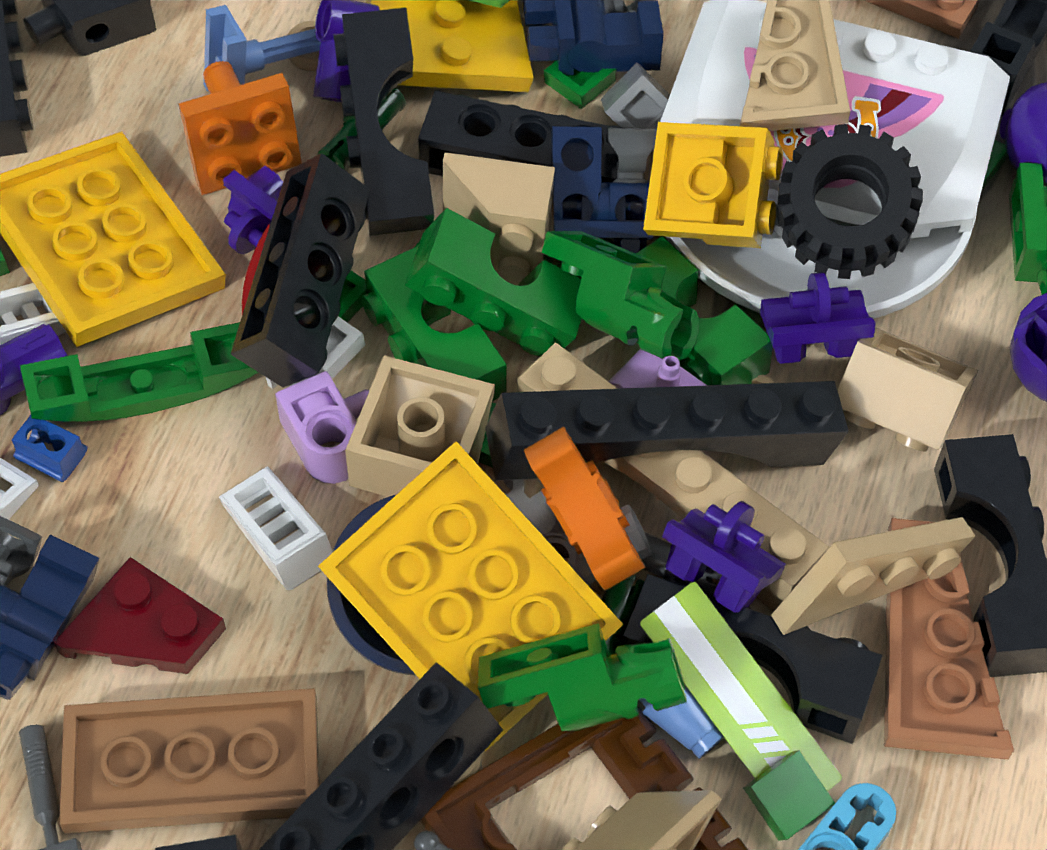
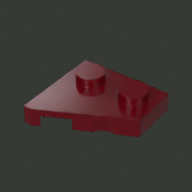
(142, 622)

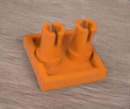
(239, 127)

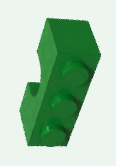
(457, 272)
(407, 321)
(727, 346)

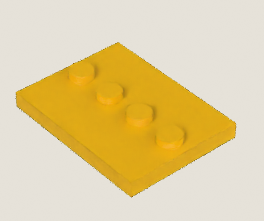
(465, 45)
(103, 239)
(461, 576)

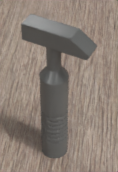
(42, 786)

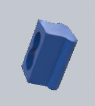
(33, 452)

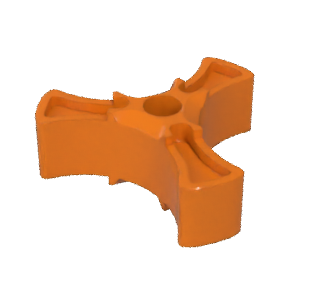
(584, 508)

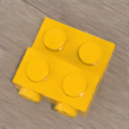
(713, 183)

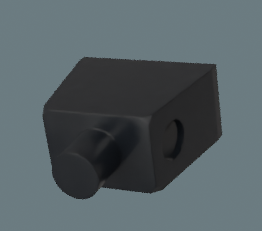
(91, 23)

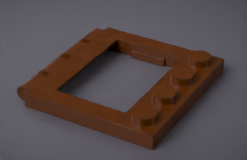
(463, 813)

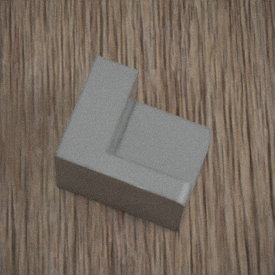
(636, 100)

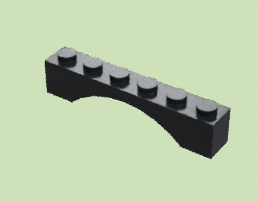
(759, 421)

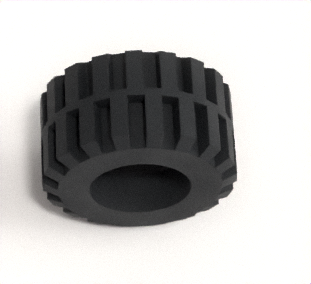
(859, 159)

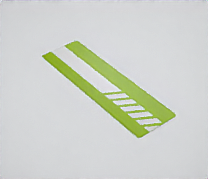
(733, 686)

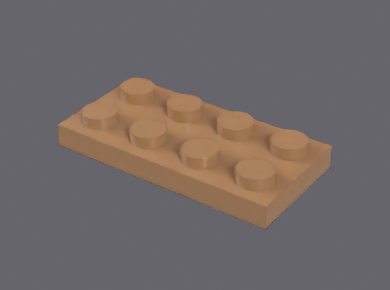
(188, 760)

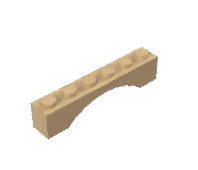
(690, 479)

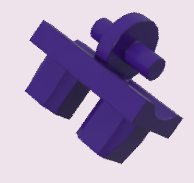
(250, 207)
(816, 316)
(728, 547)

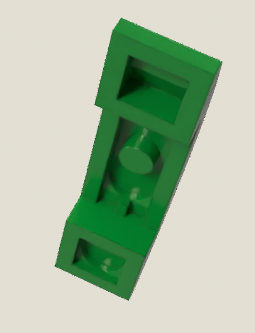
(134, 384)

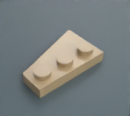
(796, 69)
(872, 567)

